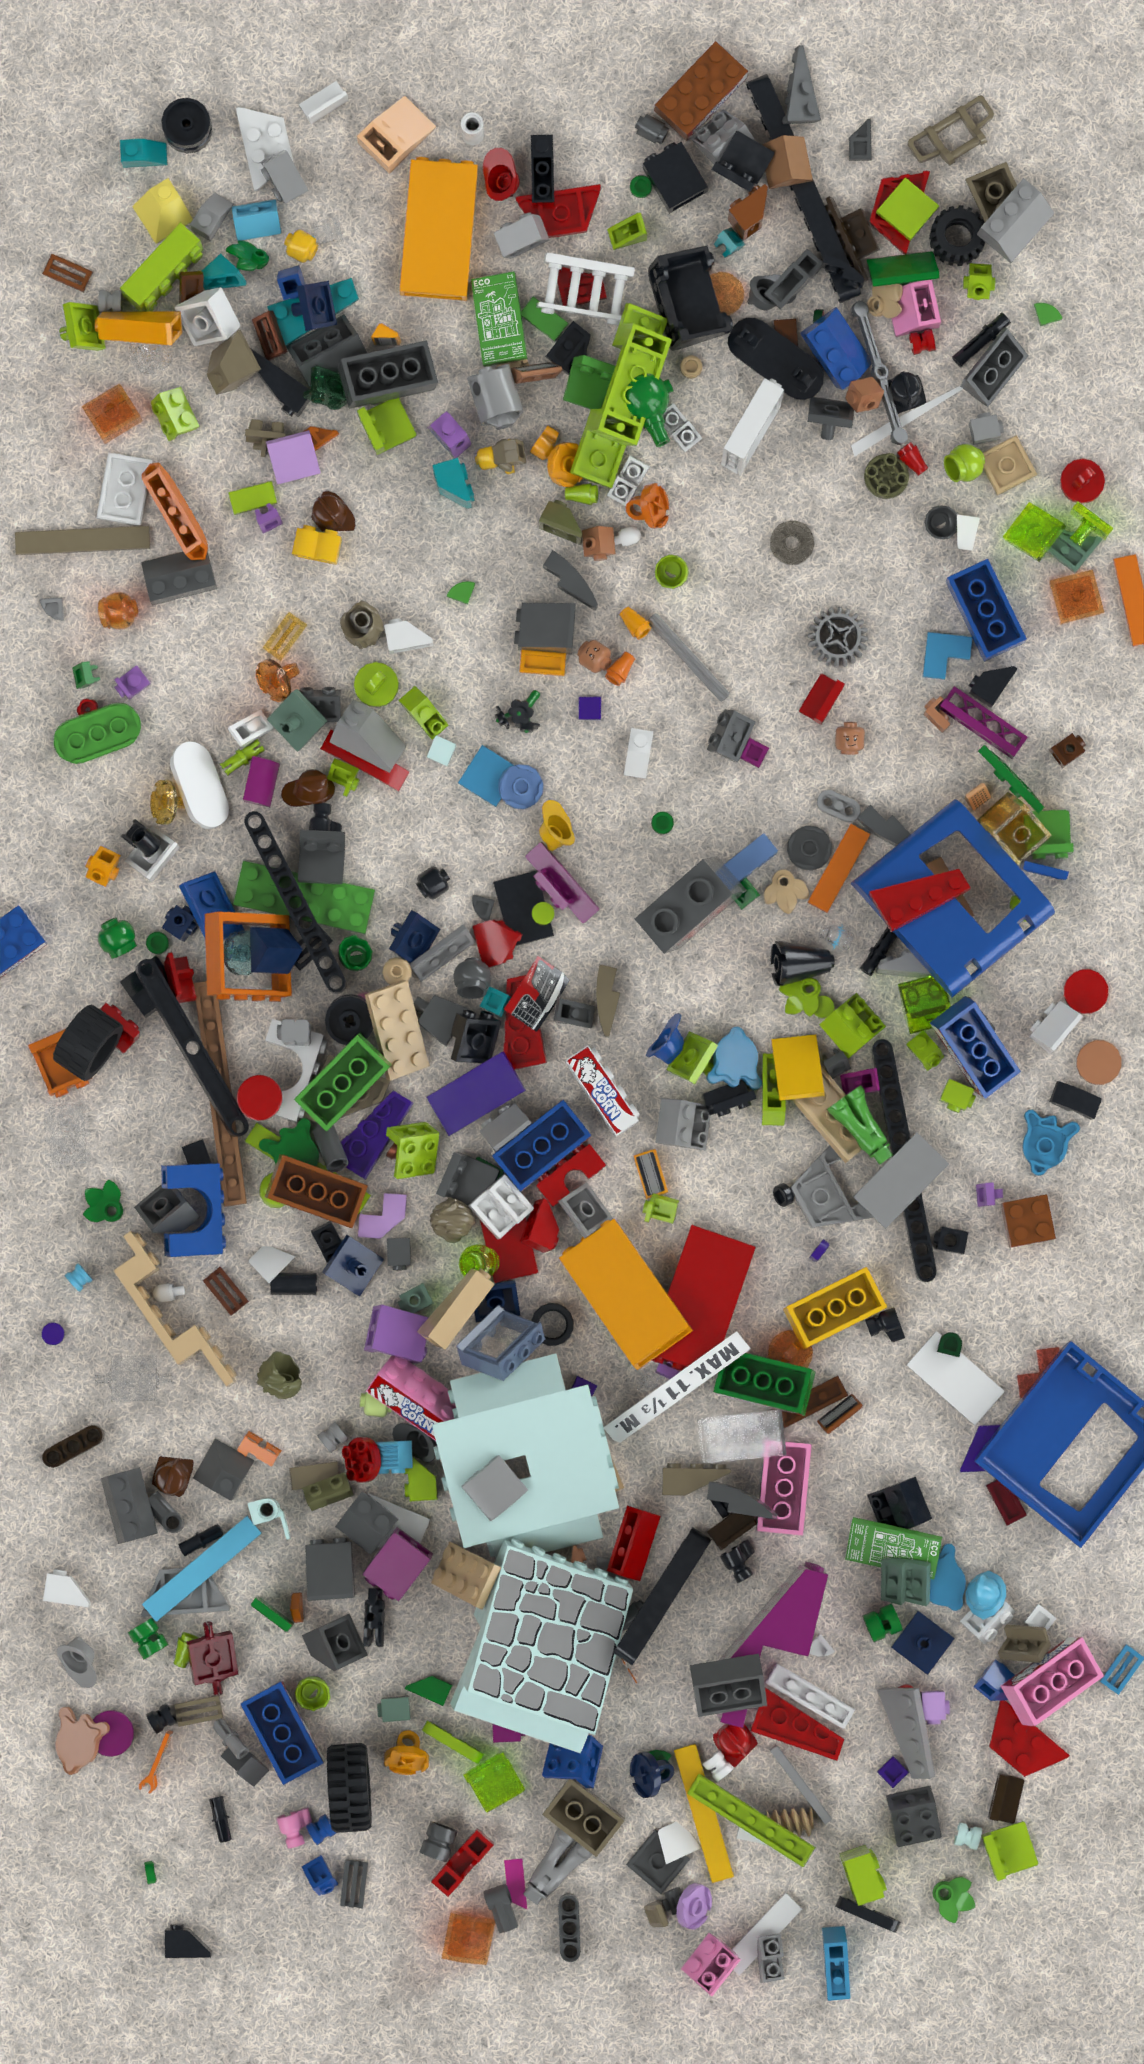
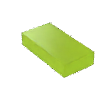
(252, 498)

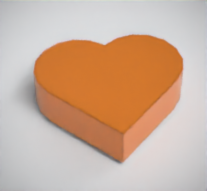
(297, 1607)

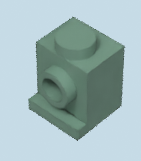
(424, 1299)

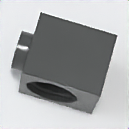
(399, 1253)

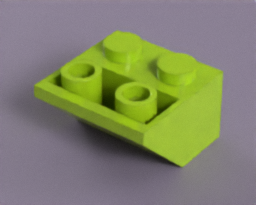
(852, 1025)

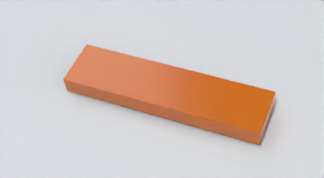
(1132, 596)
(838, 868)

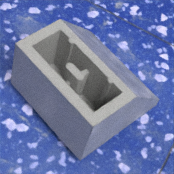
(717, 134)
(683, 1124)

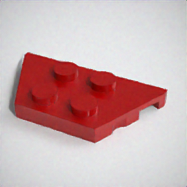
(886, 187)
(569, 211)
(1022, 1745)

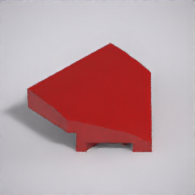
(495, 942)

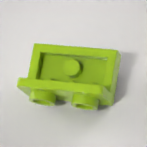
(174, 413)

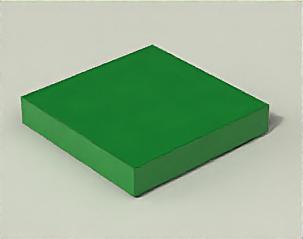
(272, 1614)

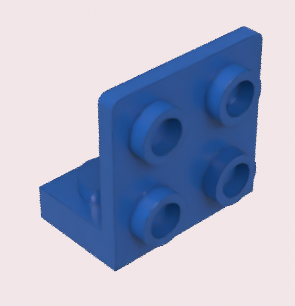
(568, 1764)

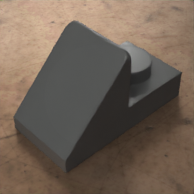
(574, 1013)
(248, 1767)

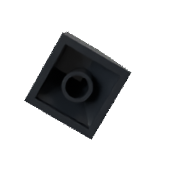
(136, 990)

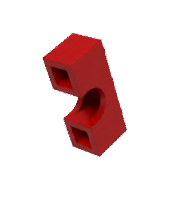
(584, 1160)
(462, 1862)

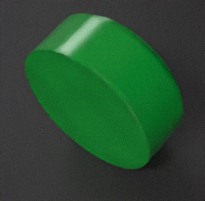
(641, 186)
(662, 823)
(157, 943)
(150, 1872)

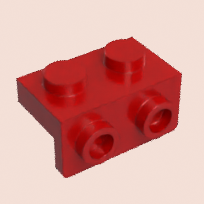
(130, 1029)

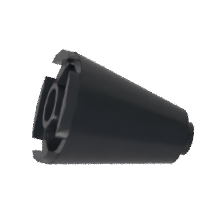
(798, 962)

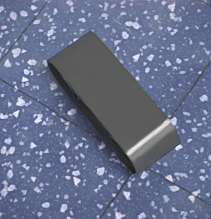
(569, 1938)

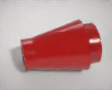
(912, 458)

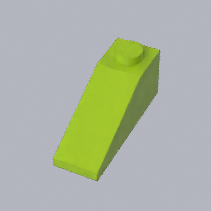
(772, 1109)

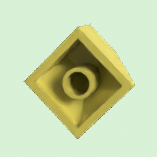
(162, 210)

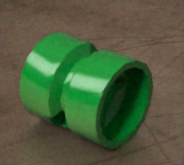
(876, 1628)
(148, 1638)

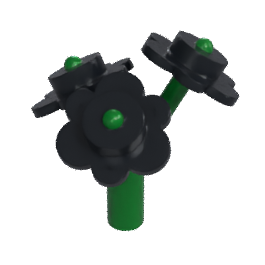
(520, 714)

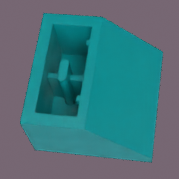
(451, 482)

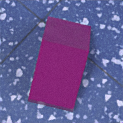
(866, 1078)

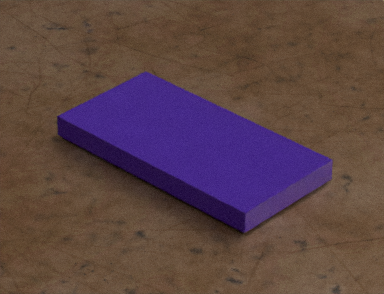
(476, 1093)

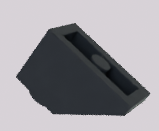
(991, 684)
(184, 1943)

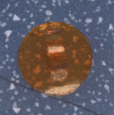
(276, 679)
(787, 1349)

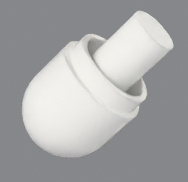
(628, 536)
(167, 1292)

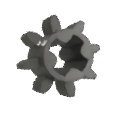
(672, 1898)

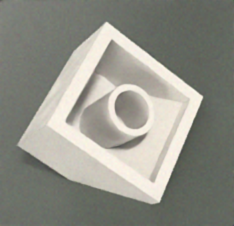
(208, 317)
(1055, 1026)

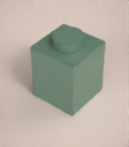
(394, 1709)

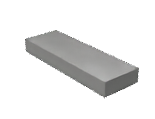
(442, 953)

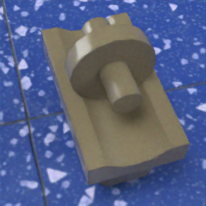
(258, 437)

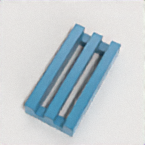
(1132, 1653)

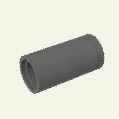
(330, 1148)

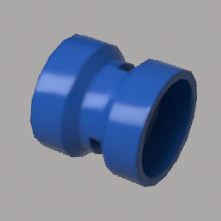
(320, 1829)

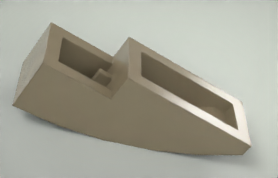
(606, 998)

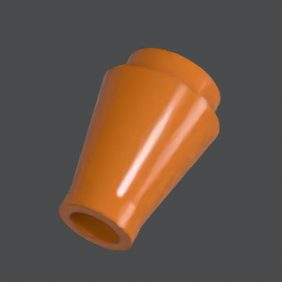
(620, 669)

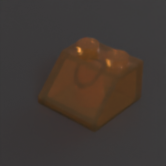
(112, 413)
(468, 1938)

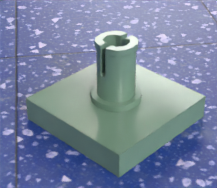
(297, 720)

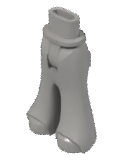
(548, 1876)

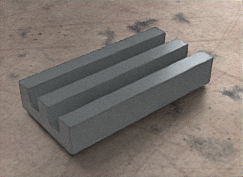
(352, 1903)

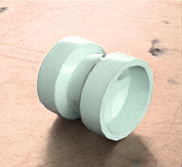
(968, 1836)

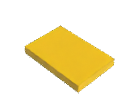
(797, 1067)

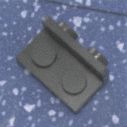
(325, 701)
(730, 735)

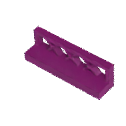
(978, 728)

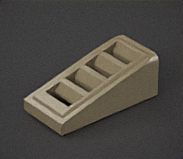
(656, 1914)

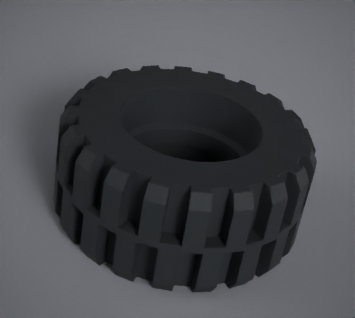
(349, 1787)

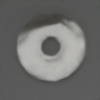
(798, 554)

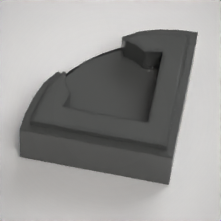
(483, 907)

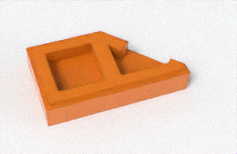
(321, 436)

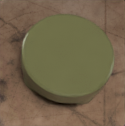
(886, 476)

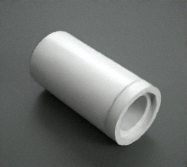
(472, 120)

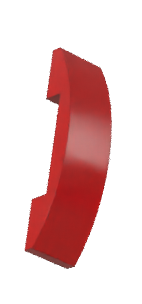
(393, 779)

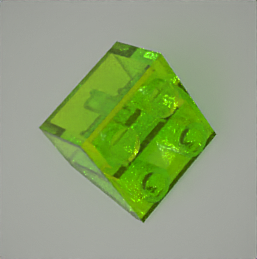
(922, 1002)

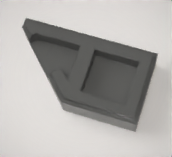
(860, 143)

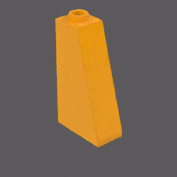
(140, 326)

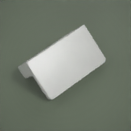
(323, 102)

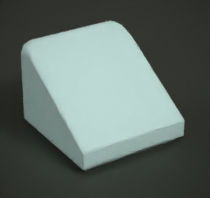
(441, 750)

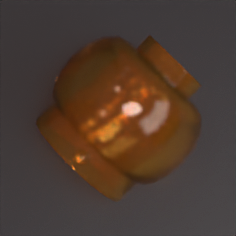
(117, 611)

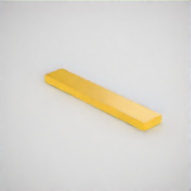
(704, 1817)

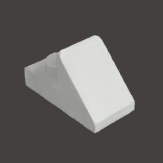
(250, 728)

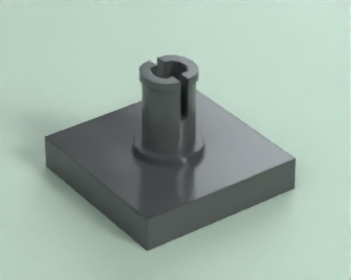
(830, 414)

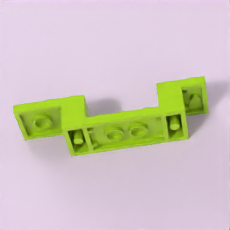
(613, 425)

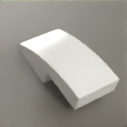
(679, 428)
(628, 480)

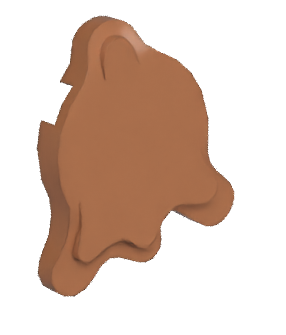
(78, 1740)

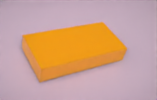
(542, 662)

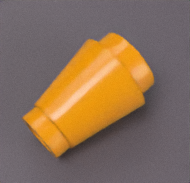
(636, 624)

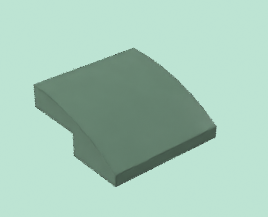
(905, 1581)

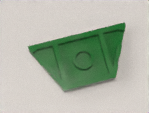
(1004, 773)

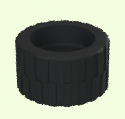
(87, 1042)

